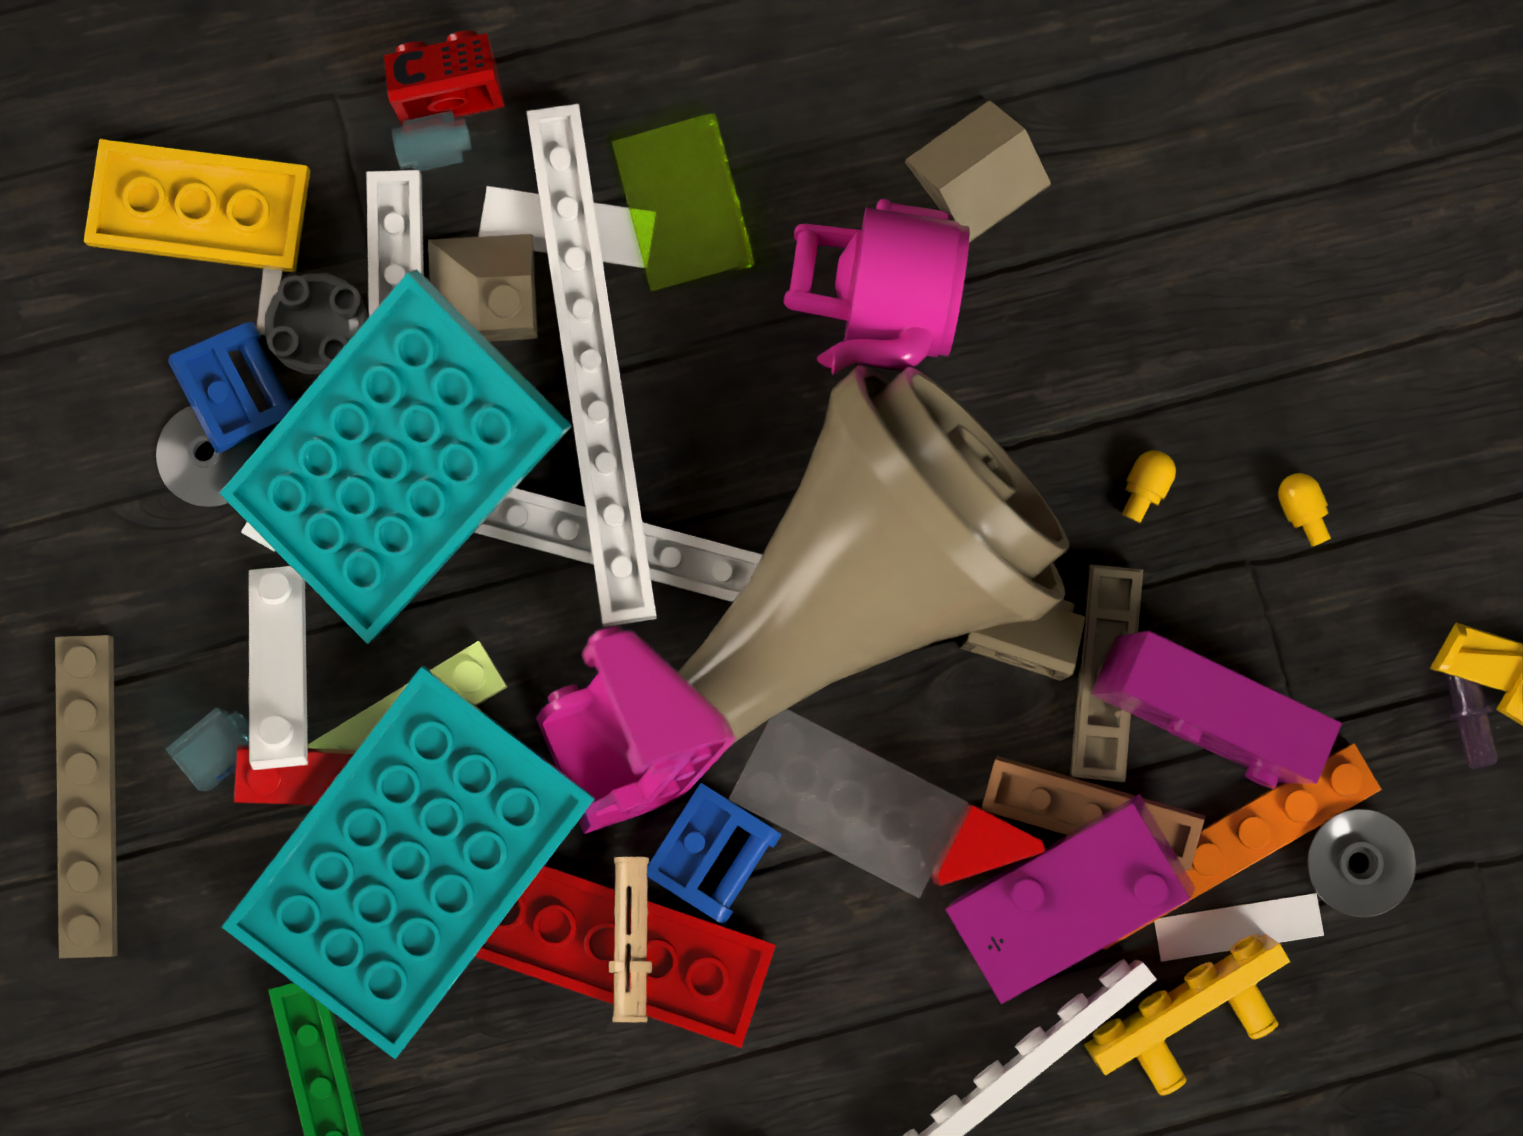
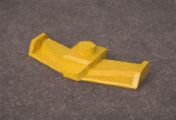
(1486, 661)

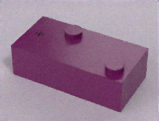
(1216, 709)
(1071, 899)

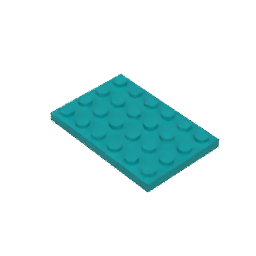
(394, 456)
(408, 862)

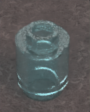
(431, 141)

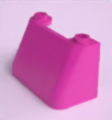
(634, 733)

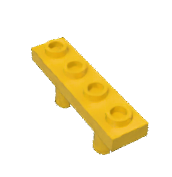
(1165, 1013)

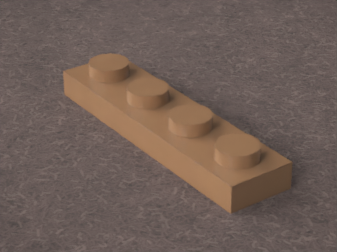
(1068, 803)

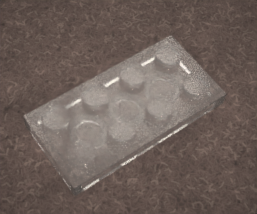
(848, 801)

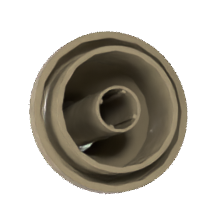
(891, 543)

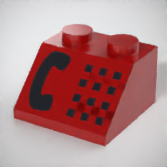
(443, 77)

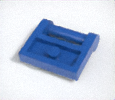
(219, 392)
(697, 842)

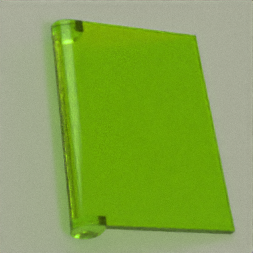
(683, 202)

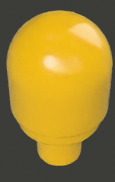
(1148, 483)
(1305, 506)

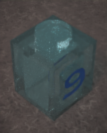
(210, 748)

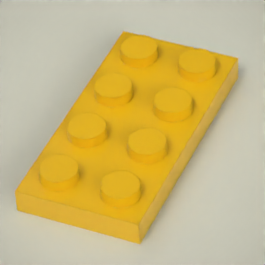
(197, 205)

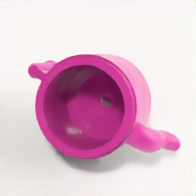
(892, 284)

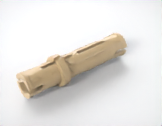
(633, 913)

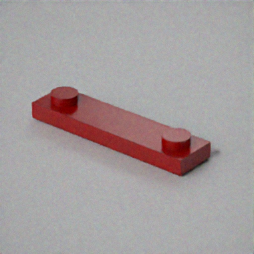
(288, 784)

